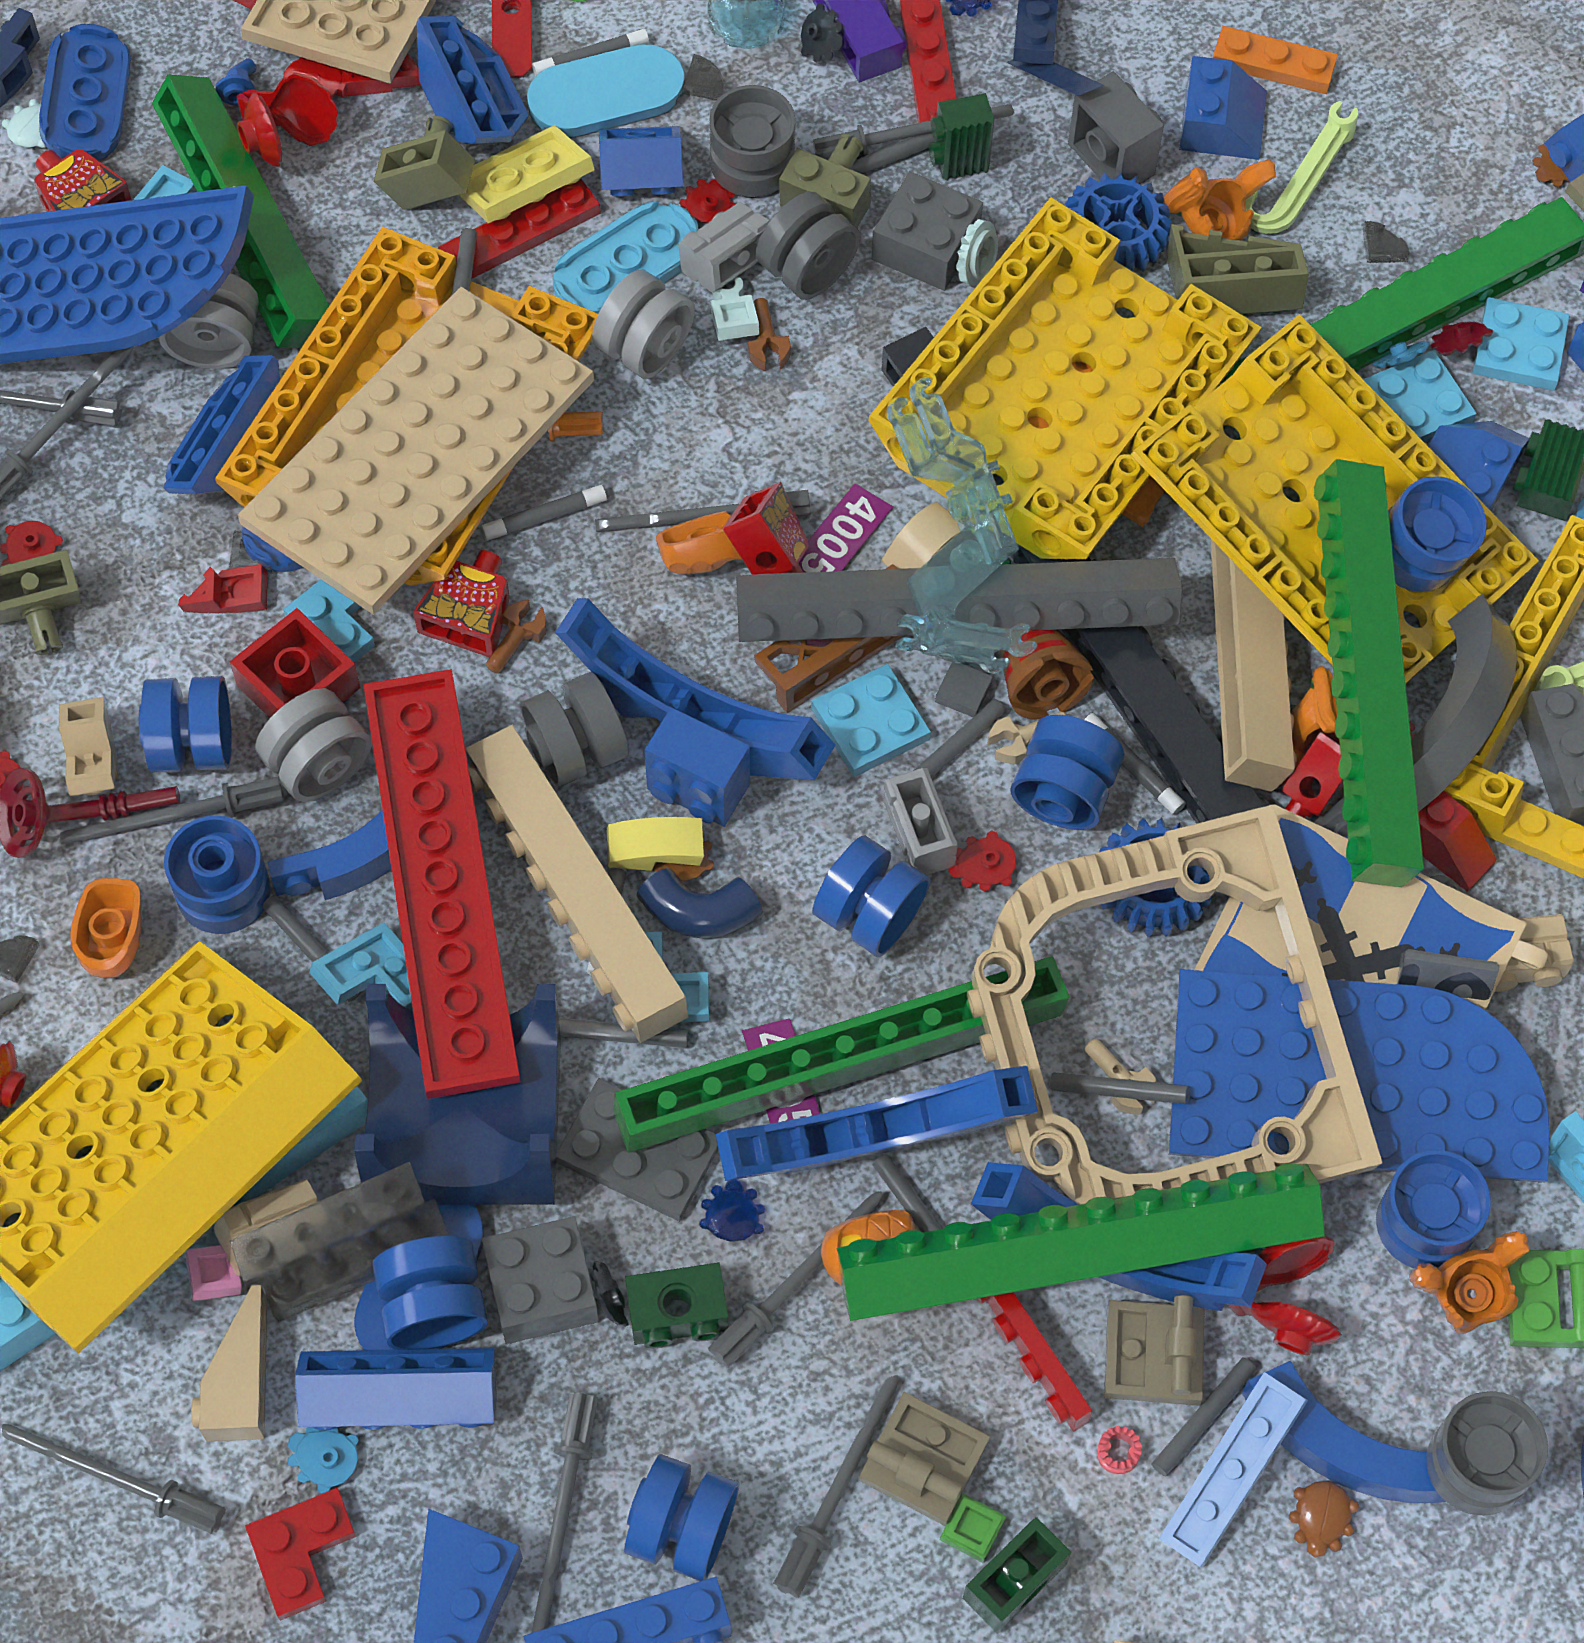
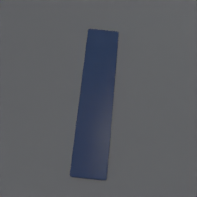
(1059, 76)

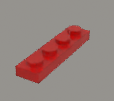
(927, 55)
(529, 226)
(1039, 1360)

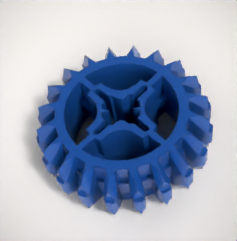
(1114, 207)
(1172, 908)

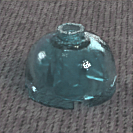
(746, 22)

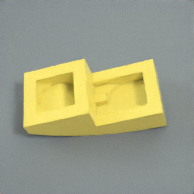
(644, 841)

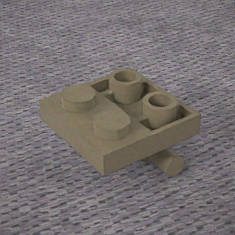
(1155, 1352)
(924, 1458)

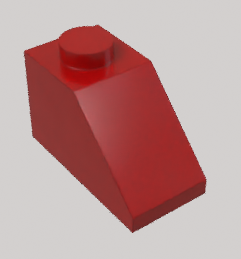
(1454, 841)

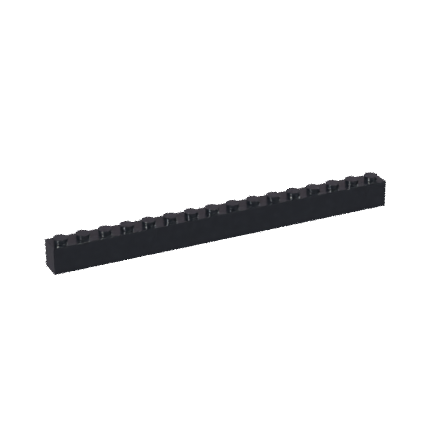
(1135, 680)

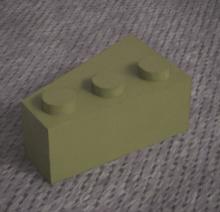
(1238, 273)

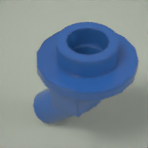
(236, 81)

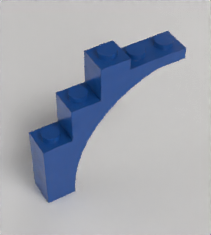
(648, 688)
(878, 1126)

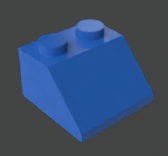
(1222, 110)
(640, 159)

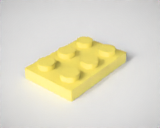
(525, 173)

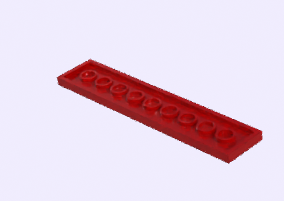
(441, 885)

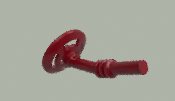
(38, 813)

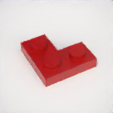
(285, 1546)

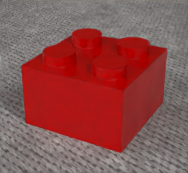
(290, 662)

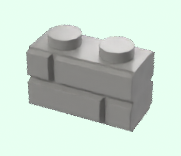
(722, 247)
(920, 821)

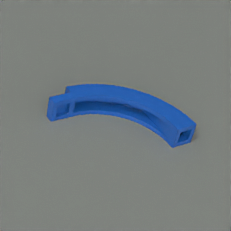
(338, 866)
(1208, 1280)
(1346, 1454)

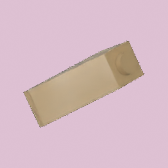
(235, 1381)

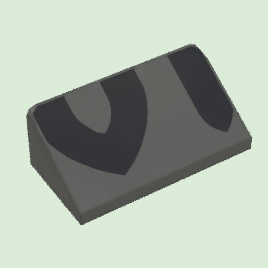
(1448, 973)

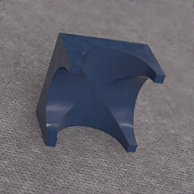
(470, 1144)

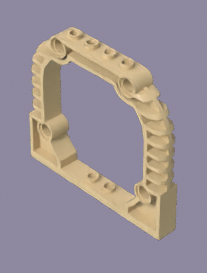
(1245, 861)

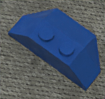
(467, 82)
(221, 426)
(1480, 455)

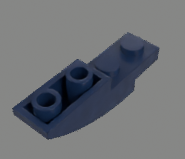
(1035, 31)
(16, 42)

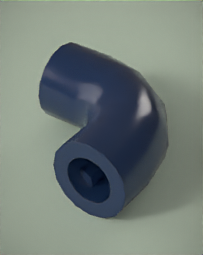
(698, 913)

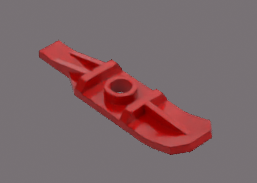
(513, 35)

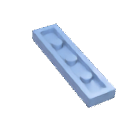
(1233, 1469)

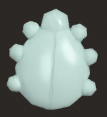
(24, 125)

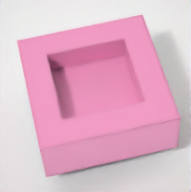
(211, 1273)

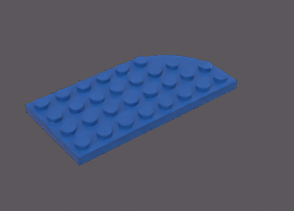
(114, 271)
(1423, 1058)

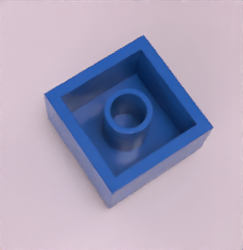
(697, 767)

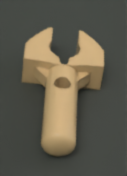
(1007, 729)
(1115, 1069)

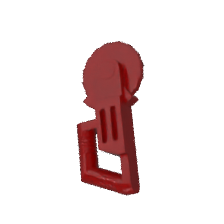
(347, 83)

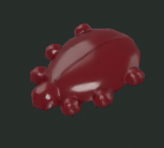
(1459, 337)

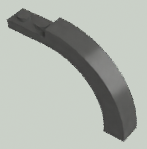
(1467, 710)

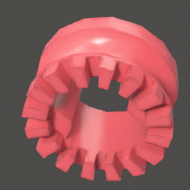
(1133, 1453)

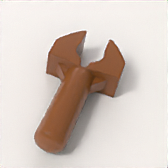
(767, 338)
(517, 634)

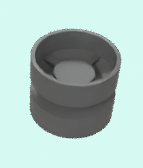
(751, 139)
(561, 734)
(1487, 1453)

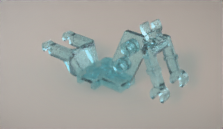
(972, 554)

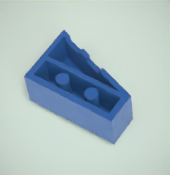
(462, 1581)

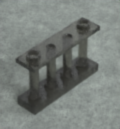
(334, 1241)

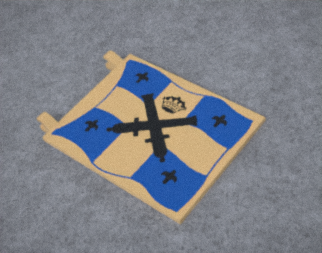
(1360, 924)

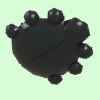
(821, 34)
(608, 1294)

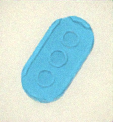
(606, 90)
(636, 241)

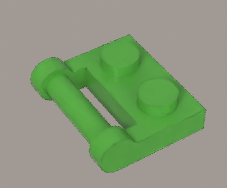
(1537, 1312)

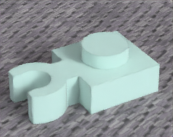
(734, 312)

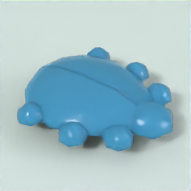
(1401, 353)
(323, 1457)

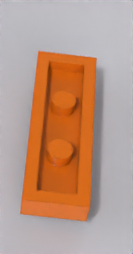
(1277, 59)

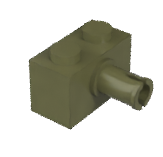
(425, 167)
(832, 179)
(34, 591)

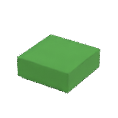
(972, 1528)

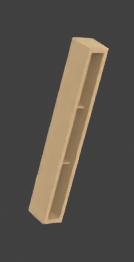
(1251, 679)
(577, 884)

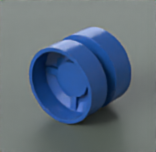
(1434, 532)
(171, 724)
(1067, 772)
(217, 874)
(863, 890)
(1433, 1208)
(429, 1293)
(667, 1513)

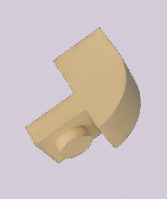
(921, 538)
(88, 746)

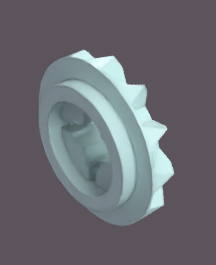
(977, 252)

